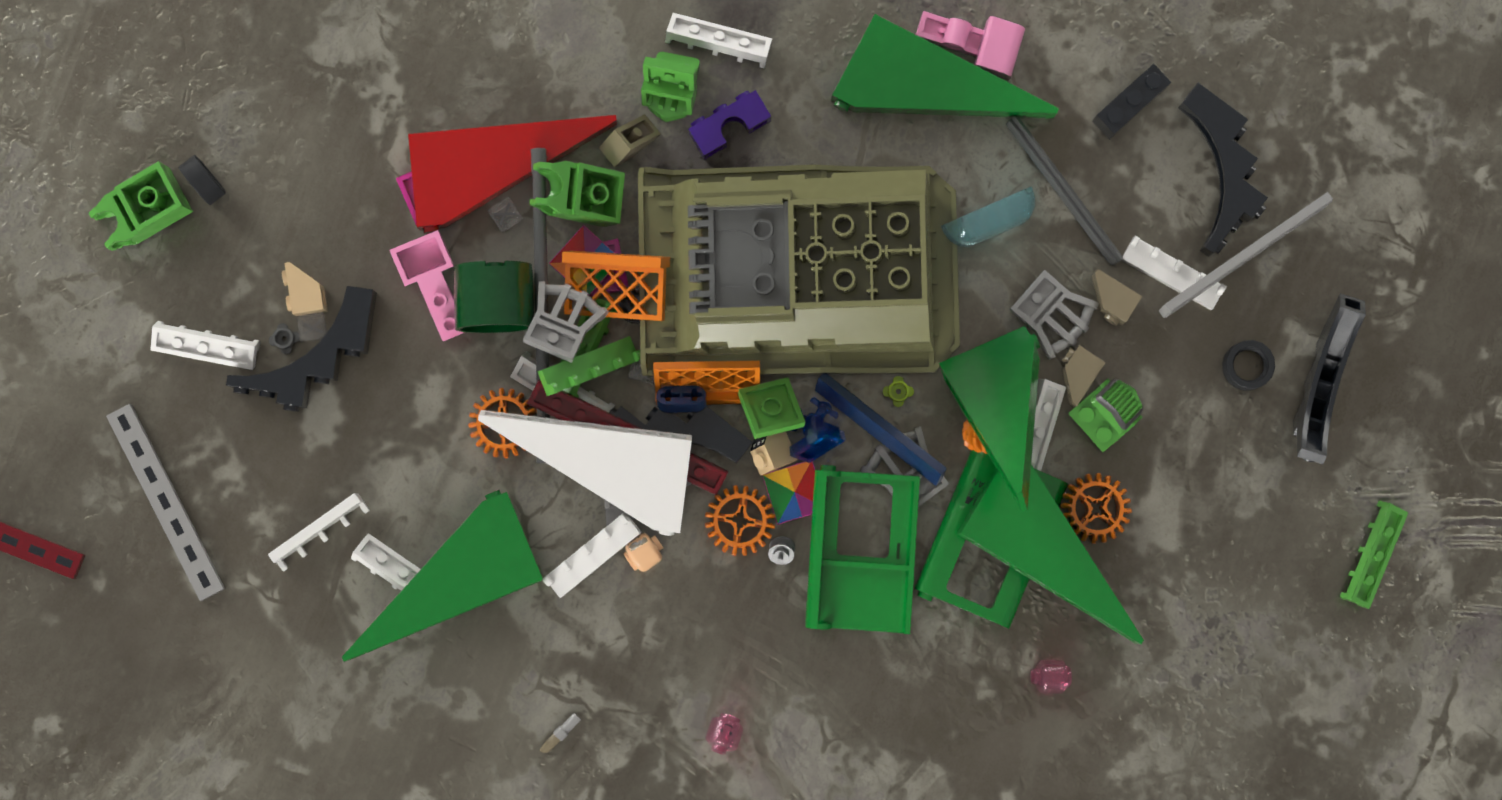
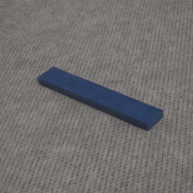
(880, 429)

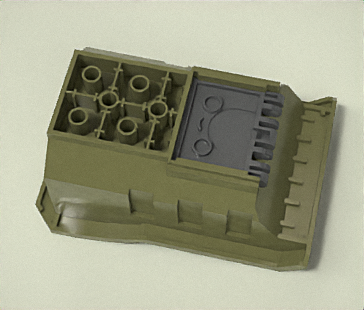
(801, 268)

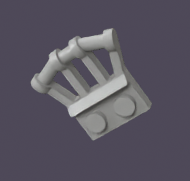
(1041, 300)
(556, 335)
(926, 488)

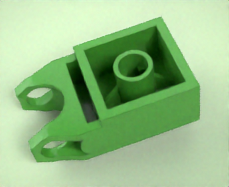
(581, 193)
(137, 210)

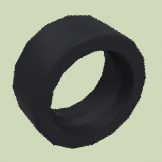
(202, 180)
(1263, 351)

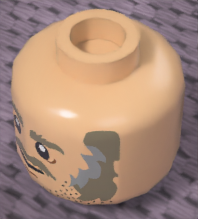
(643, 552)

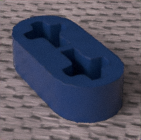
(681, 399)

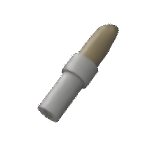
(560, 733)

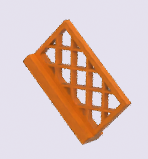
(622, 263)
(719, 387)

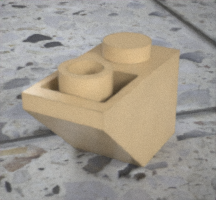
(305, 293)

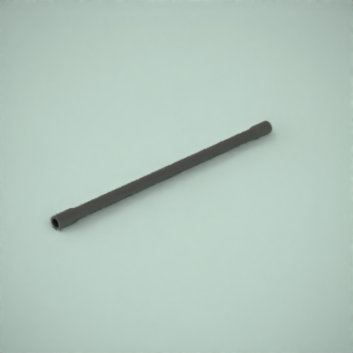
(540, 254)

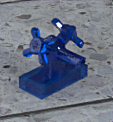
(819, 434)

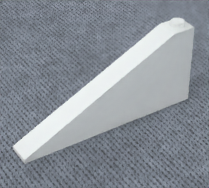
(626, 466)

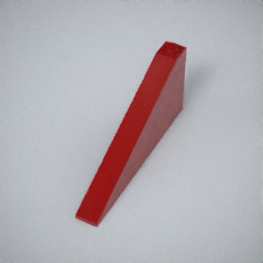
(472, 166)

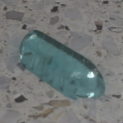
(991, 219)

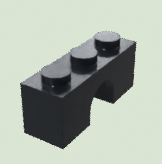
(1131, 101)

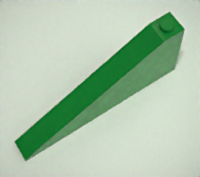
(912, 76)
(998, 397)
(1044, 550)
(473, 567)

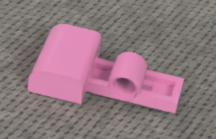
(993, 47)
(423, 263)

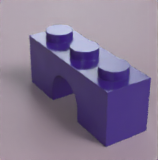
(747, 110)

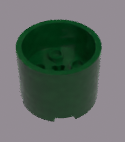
(493, 296)

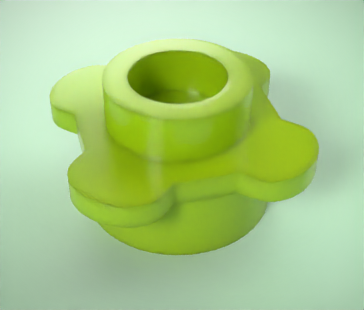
(890, 391)

